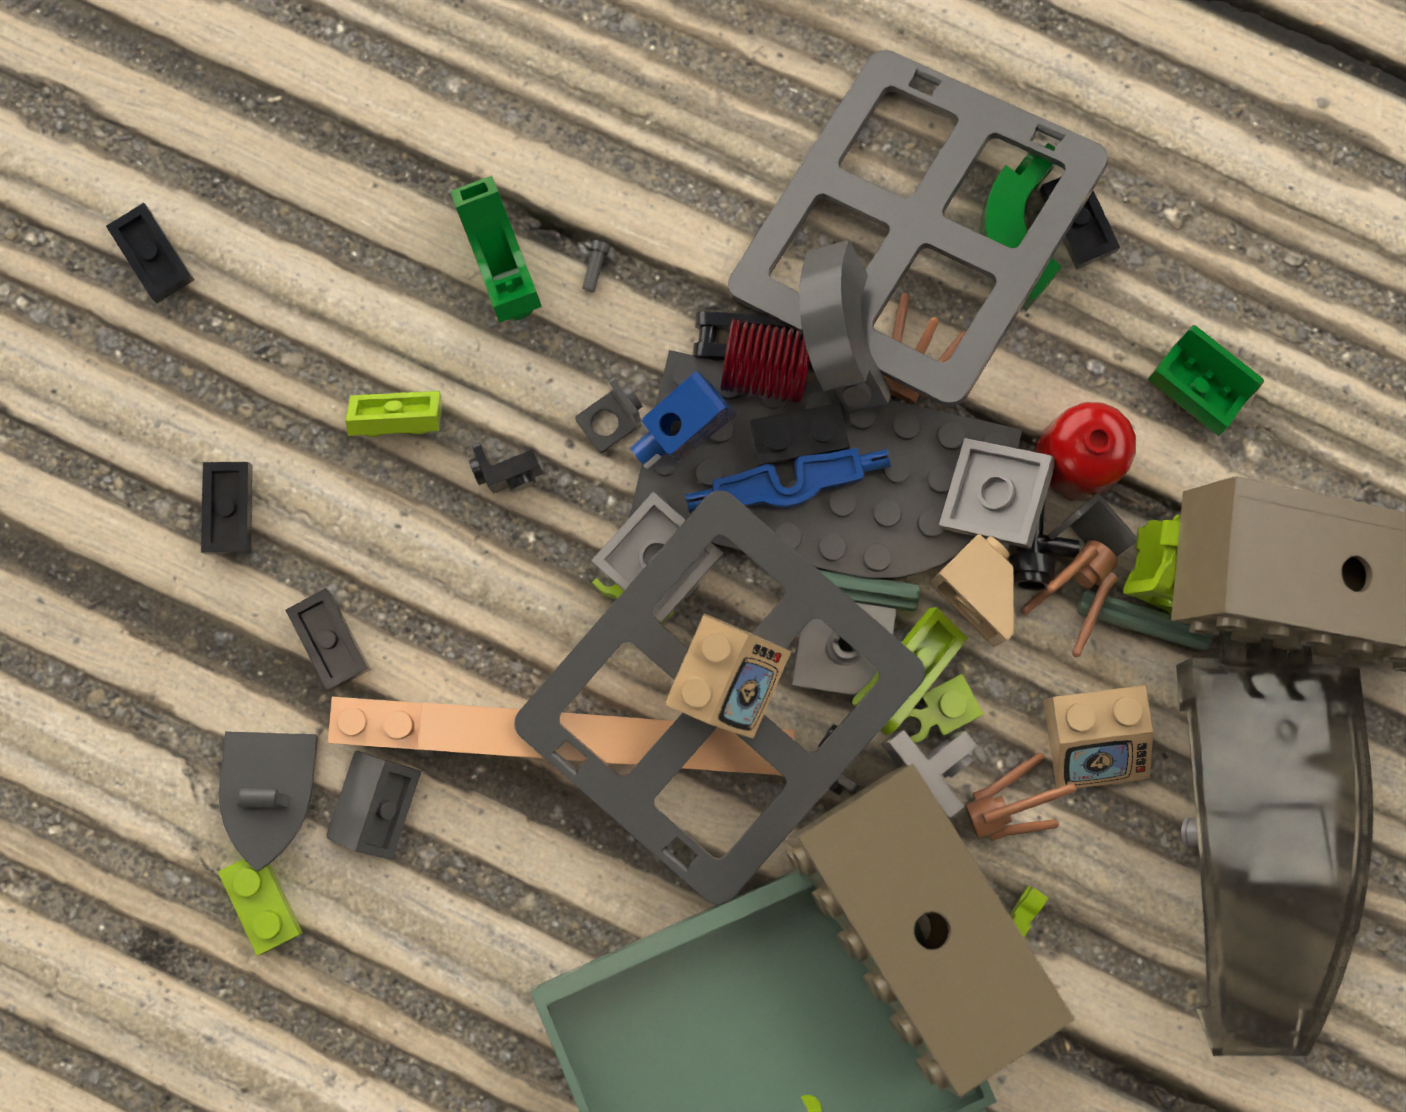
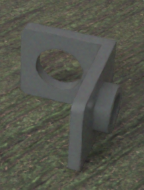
(618, 401)
(1100, 523)

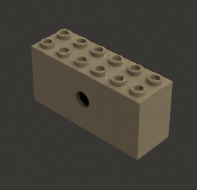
(1293, 570)
(974, 987)

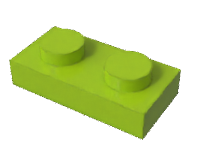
(394, 413)
(260, 905)

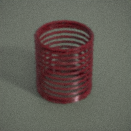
(760, 364)

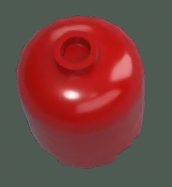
(1090, 449)

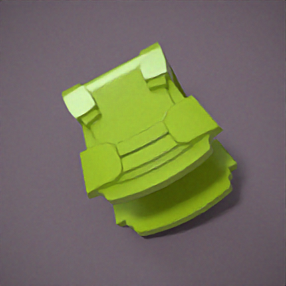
(1155, 563)

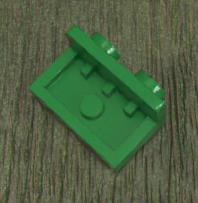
(1205, 379)

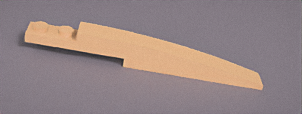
(494, 733)

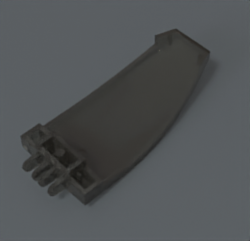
(1278, 839)

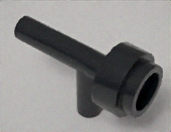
(1034, 569)

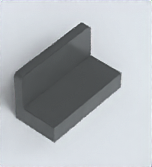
(373, 805)

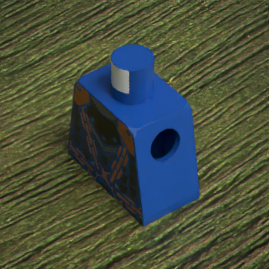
(701, 415)

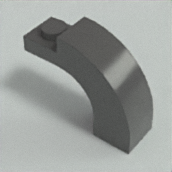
(833, 329)

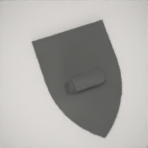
(265, 791)

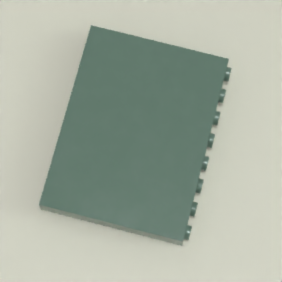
(737, 1018)

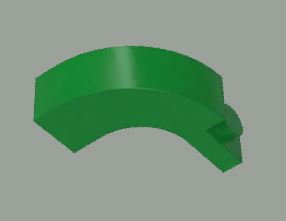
(1004, 211)
(496, 250)

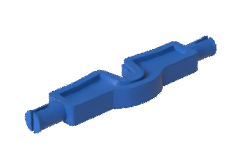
(812, 475)

